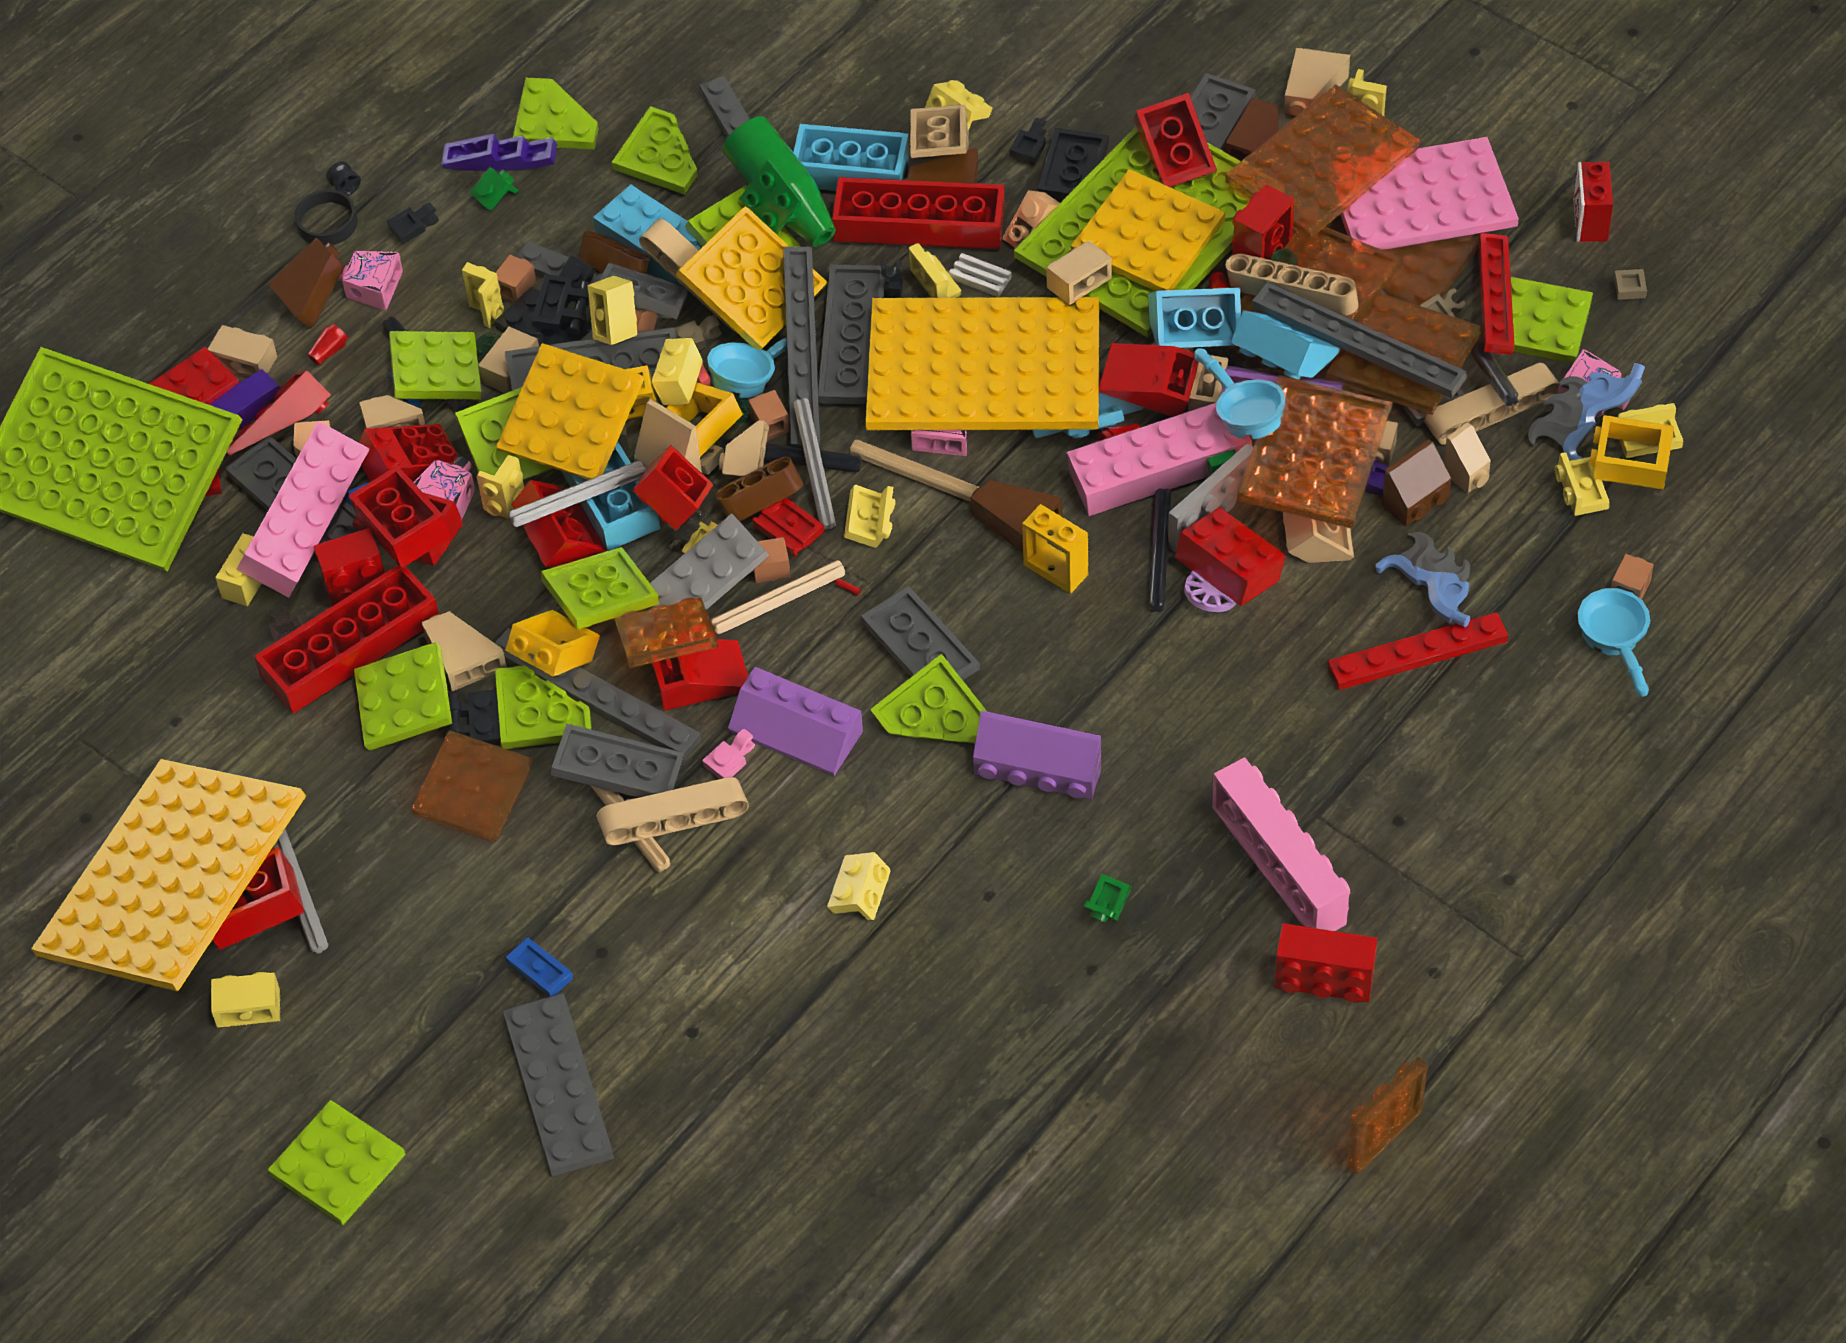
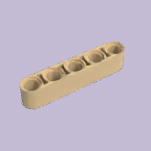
(670, 251)
(1322, 288)
(1486, 408)
(672, 811)

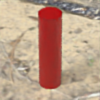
(849, 587)

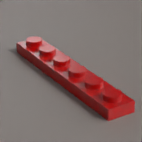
(1496, 294)
(1417, 651)

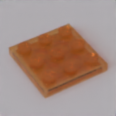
(665, 632)
(472, 786)
(1387, 1114)

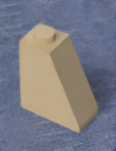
(1312, 76)
(465, 651)

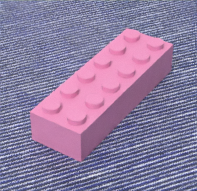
(1150, 459)
(303, 509)
(1280, 847)

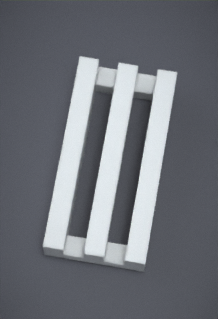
(982, 272)

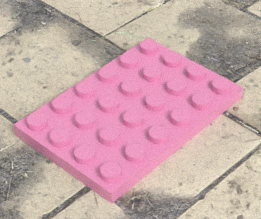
(1434, 197)

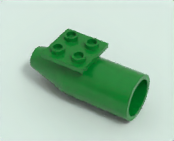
(778, 182)

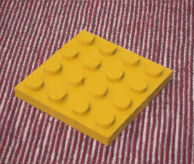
(1151, 231)
(743, 278)
(570, 412)

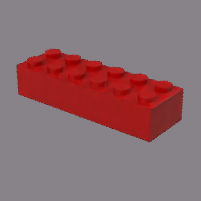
(919, 213)
(346, 638)

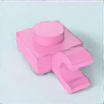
(727, 759)

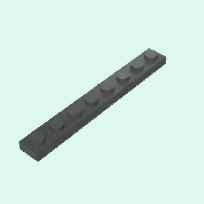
(726, 108)
(800, 336)
(1359, 339)
(616, 705)

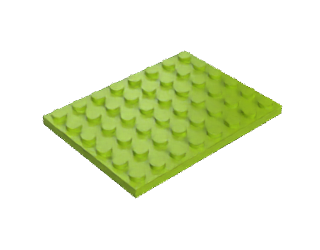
(1120, 296)
(109, 457)

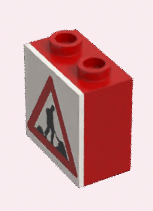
(1593, 201)

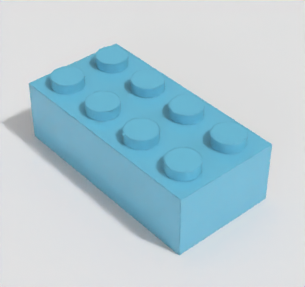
(851, 154)
(631, 216)
(618, 513)

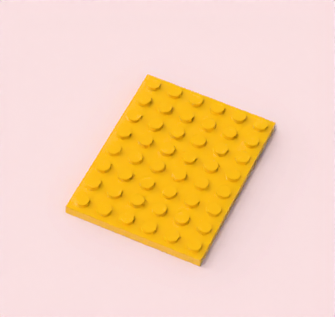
(983, 364)
(169, 874)

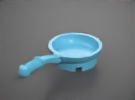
(743, 367)
(1246, 406)
(1615, 623)

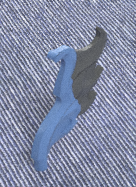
(1576, 408)
(1437, 572)

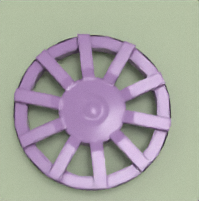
(1207, 593)

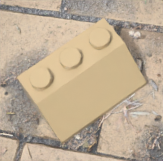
(1317, 540)

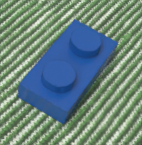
(539, 967)

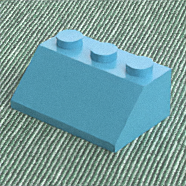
(1194, 317)
(1282, 345)

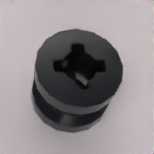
(343, 178)

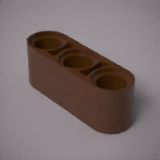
(600, 250)
(759, 489)

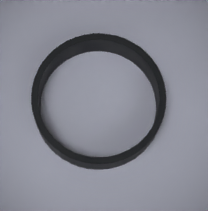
(321, 197)

